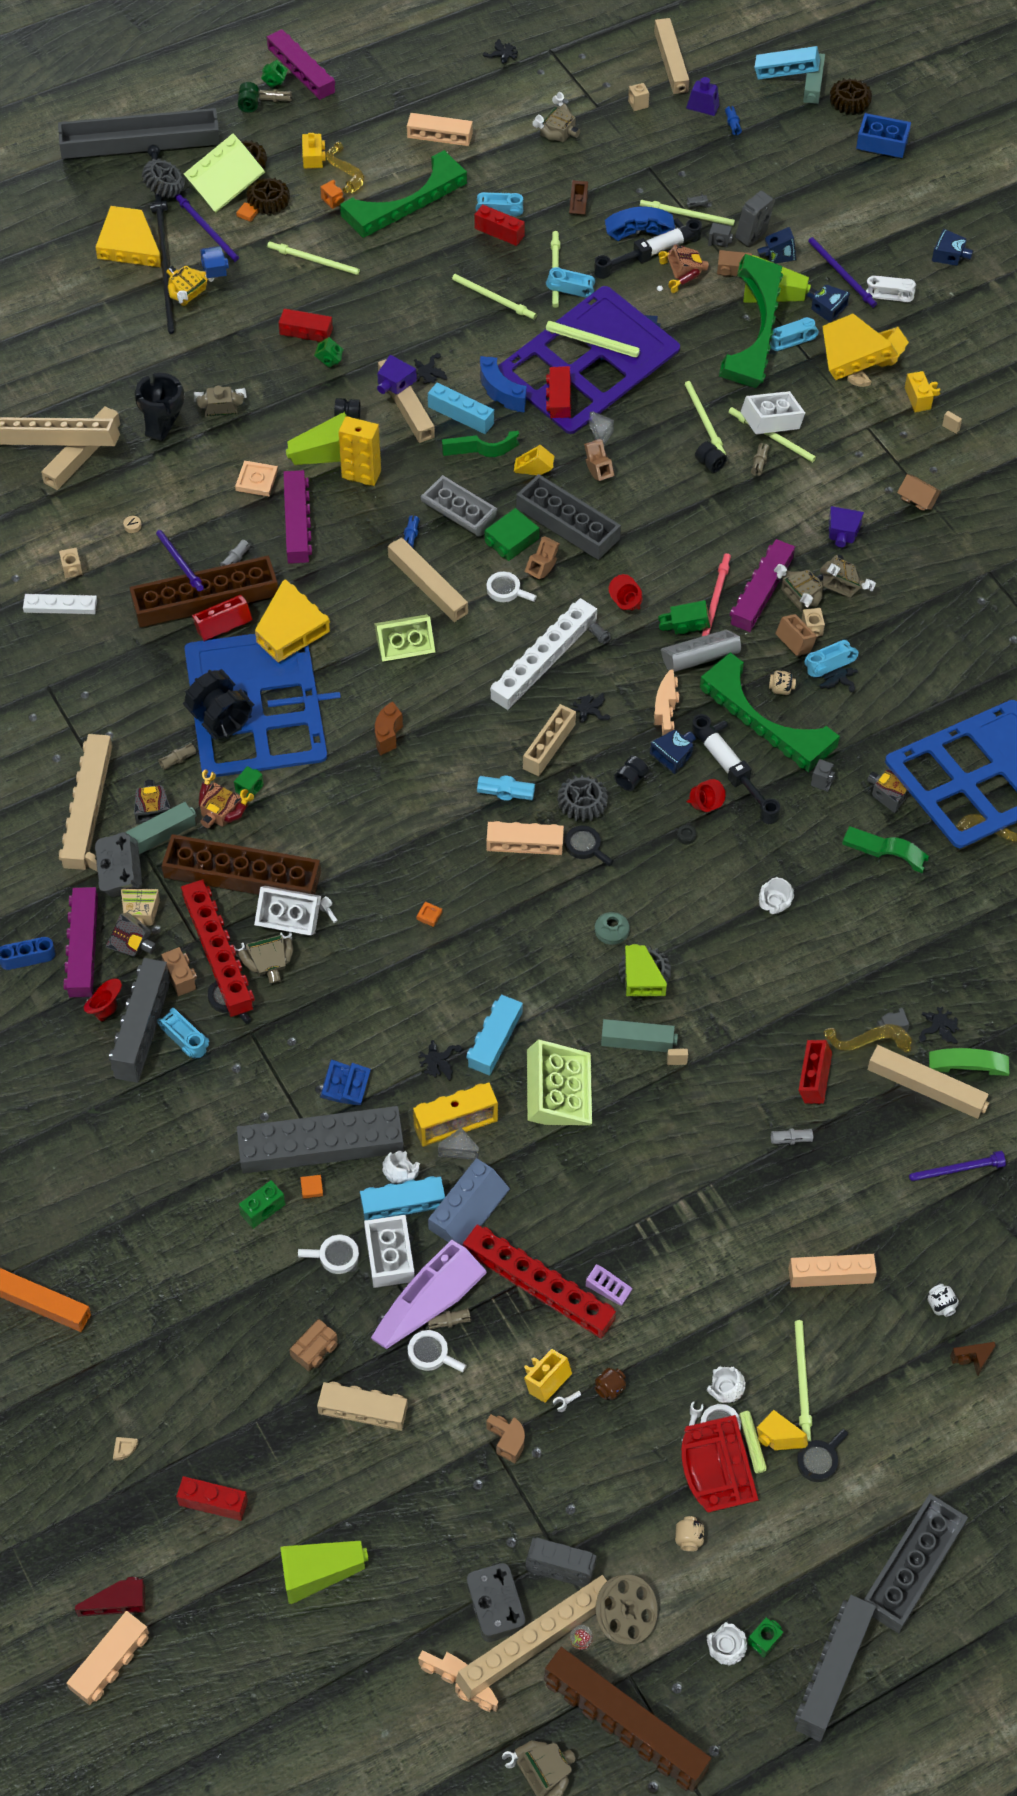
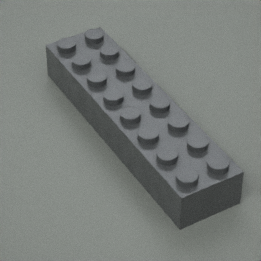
(319, 1139)

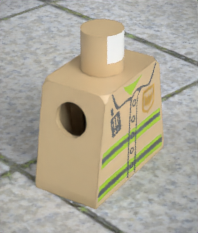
(141, 904)

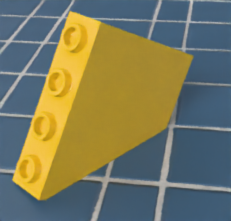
(127, 238)
(854, 346)
(290, 623)

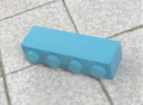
(787, 62)
(461, 408)
(494, 1035)
(402, 1198)

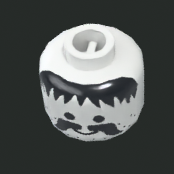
(943, 1300)

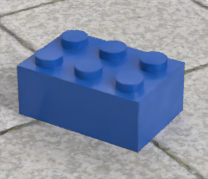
(883, 135)

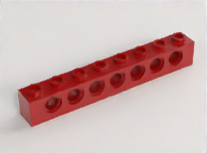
(235, 1002)
(491, 1258)

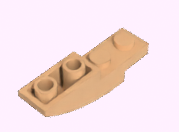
(665, 702)
(448, 1669)

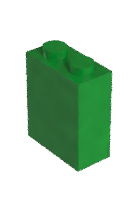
(511, 534)

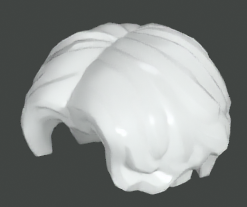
(776, 895)
(398, 1168)
(727, 1384)
(727, 1644)

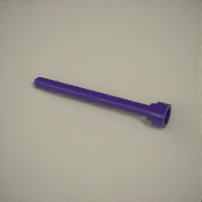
(996, 1159)

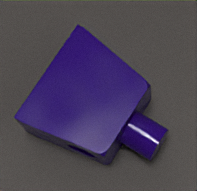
(704, 97)
(395, 376)
(844, 525)

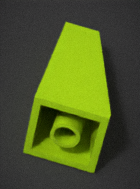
(793, 287)
(317, 444)
(319, 1566)

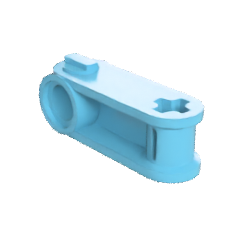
(504, 202)
(570, 282)
(793, 334)
(830, 658)
(184, 1034)

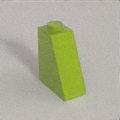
(642, 973)

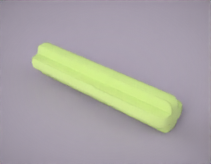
(752, 1442)

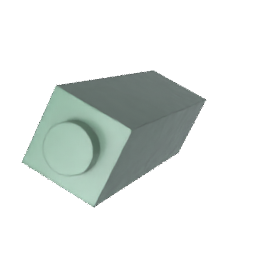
(813, 83)
(163, 826)
(638, 1035)

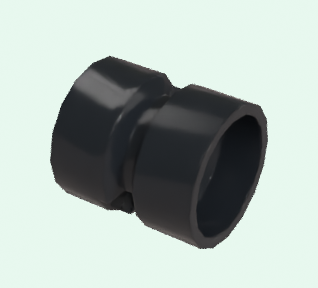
(351, 407)
(711, 456)
(631, 773)

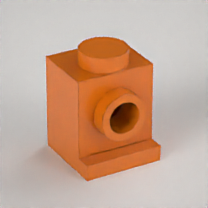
(332, 194)

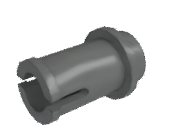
(697, 201)
(602, 635)

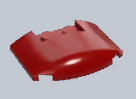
(717, 1464)

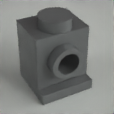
(720, 235)
(823, 775)
(896, 1019)

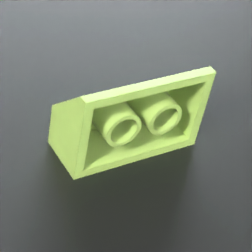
(405, 637)

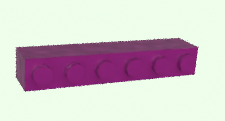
(301, 64)
(296, 517)
(761, 586)
(81, 942)

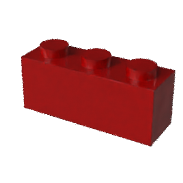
(499, 225)
(305, 325)
(559, 392)
(222, 617)
(815, 1071)
(212, 1498)

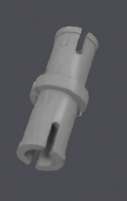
(236, 553)
(791, 1136)

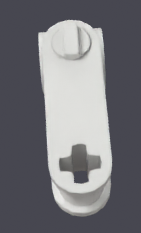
(891, 288)

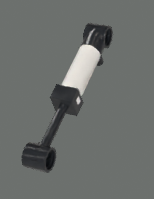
(644, 249)
(737, 770)

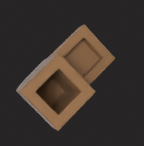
(597, 462)
(544, 560)
(512, 1436)

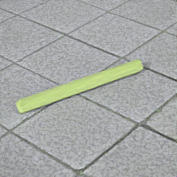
(592, 339)

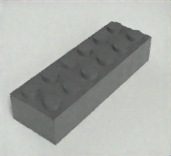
(568, 516)
(140, 1020)
(915, 1562)
(833, 1671)

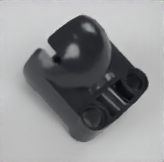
(159, 403)

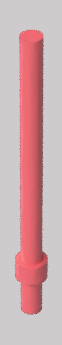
(723, 571)

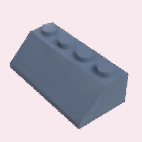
(468, 1203)

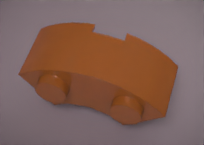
(386, 727)

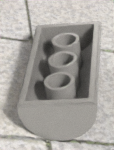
(460, 505)
(700, 650)

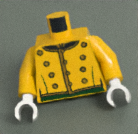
(186, 283)

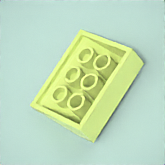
(224, 173)
(558, 1085)

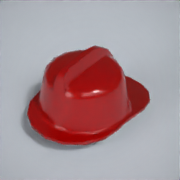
(625, 592)
(707, 795)
(104, 1000)

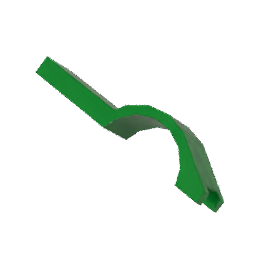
(473, 444)
(879, 846)

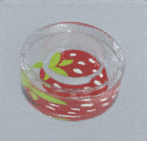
(581, 1637)

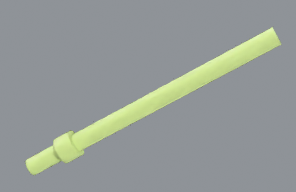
(689, 213)
(555, 247)
(285, 249)
(520, 309)
(777, 437)
(714, 438)
(805, 1419)

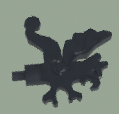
(504, 53)
(426, 371)
(836, 675)
(590, 708)
(940, 1022)
(438, 1058)

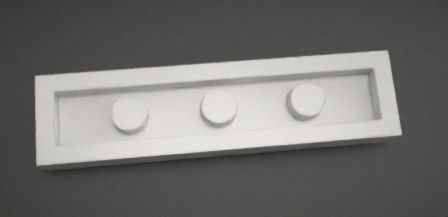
(60, 604)

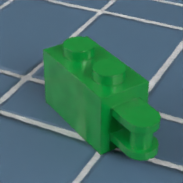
(686, 618)

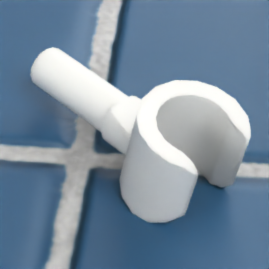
(325, 903)
(565, 1401)
(694, 1413)

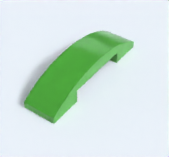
(969, 1059)

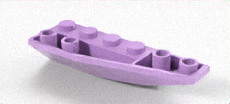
(429, 1293)

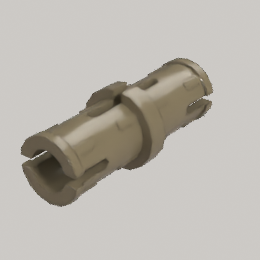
(275, 95)
(760, 459)
(177, 756)
(449, 1319)

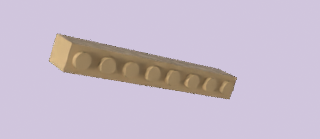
(58, 431)
(86, 801)
(530, 1639)

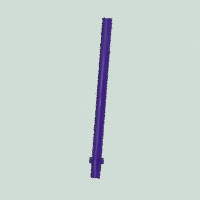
(184, 203)
(867, 297)
(194, 580)

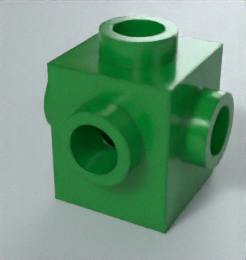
(274, 73)
(329, 352)

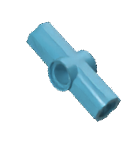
(506, 788)

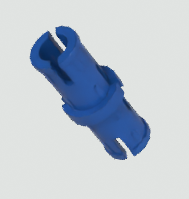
(733, 120)
(411, 530)

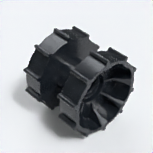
(218, 704)

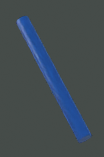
(295, 700)

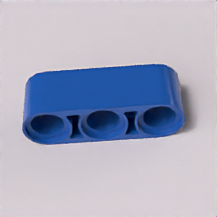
(35, 956)

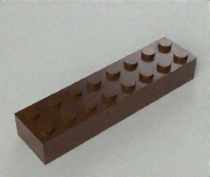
(177, 599)
(238, 866)
(626, 1719)

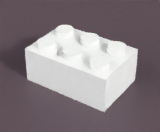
(772, 412)
(287, 910)
(389, 1251)

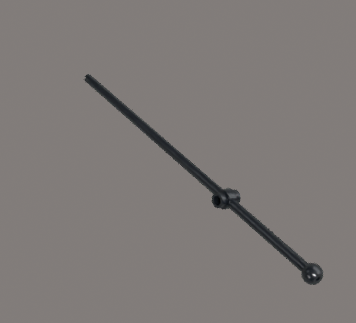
(159, 207)

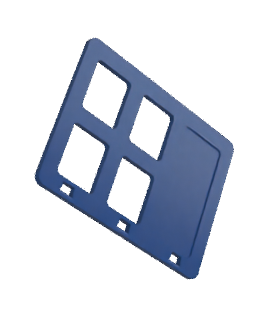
(255, 672)
(996, 740)

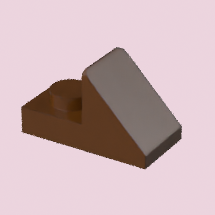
(579, 197)
(977, 1353)

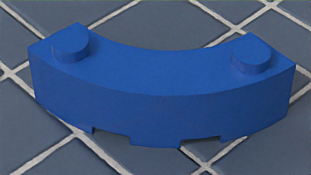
(639, 218)
(214, 262)
(499, 387)

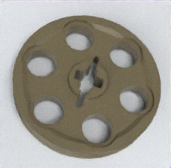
(618, 1609)

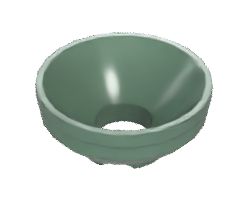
(609, 934)

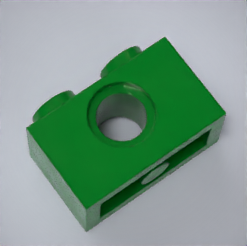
(262, 1204)

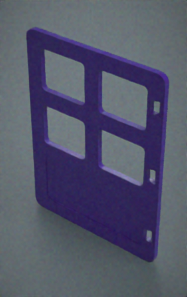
(609, 318)

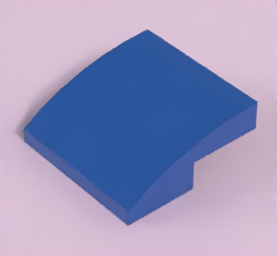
(345, 1083)

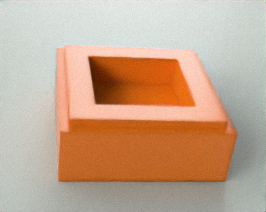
(247, 212)
(429, 914)
(311, 1186)

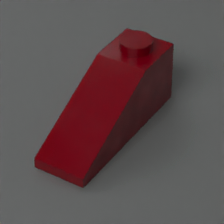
(116, 1599)

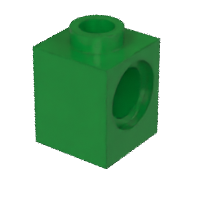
(249, 779)
(761, 1645)

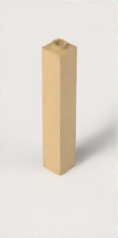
(671, 56)
(413, 412)
(72, 457)
(428, 579)
(928, 1082)

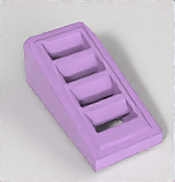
(604, 1291)

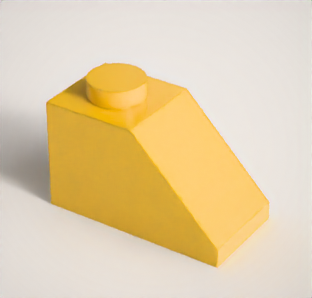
(534, 461)
(780, 1433)

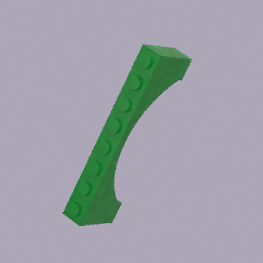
(373, 216)
(763, 280)
(800, 745)

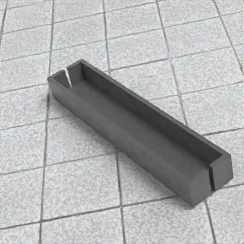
(138, 132)

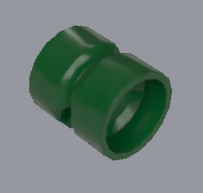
(248, 97)

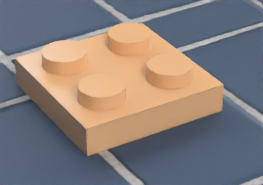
(256, 478)

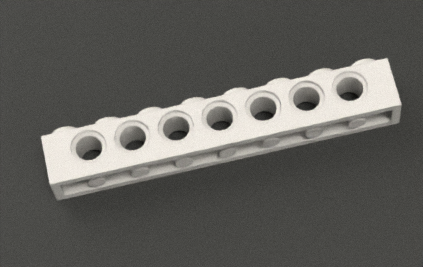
(543, 654)

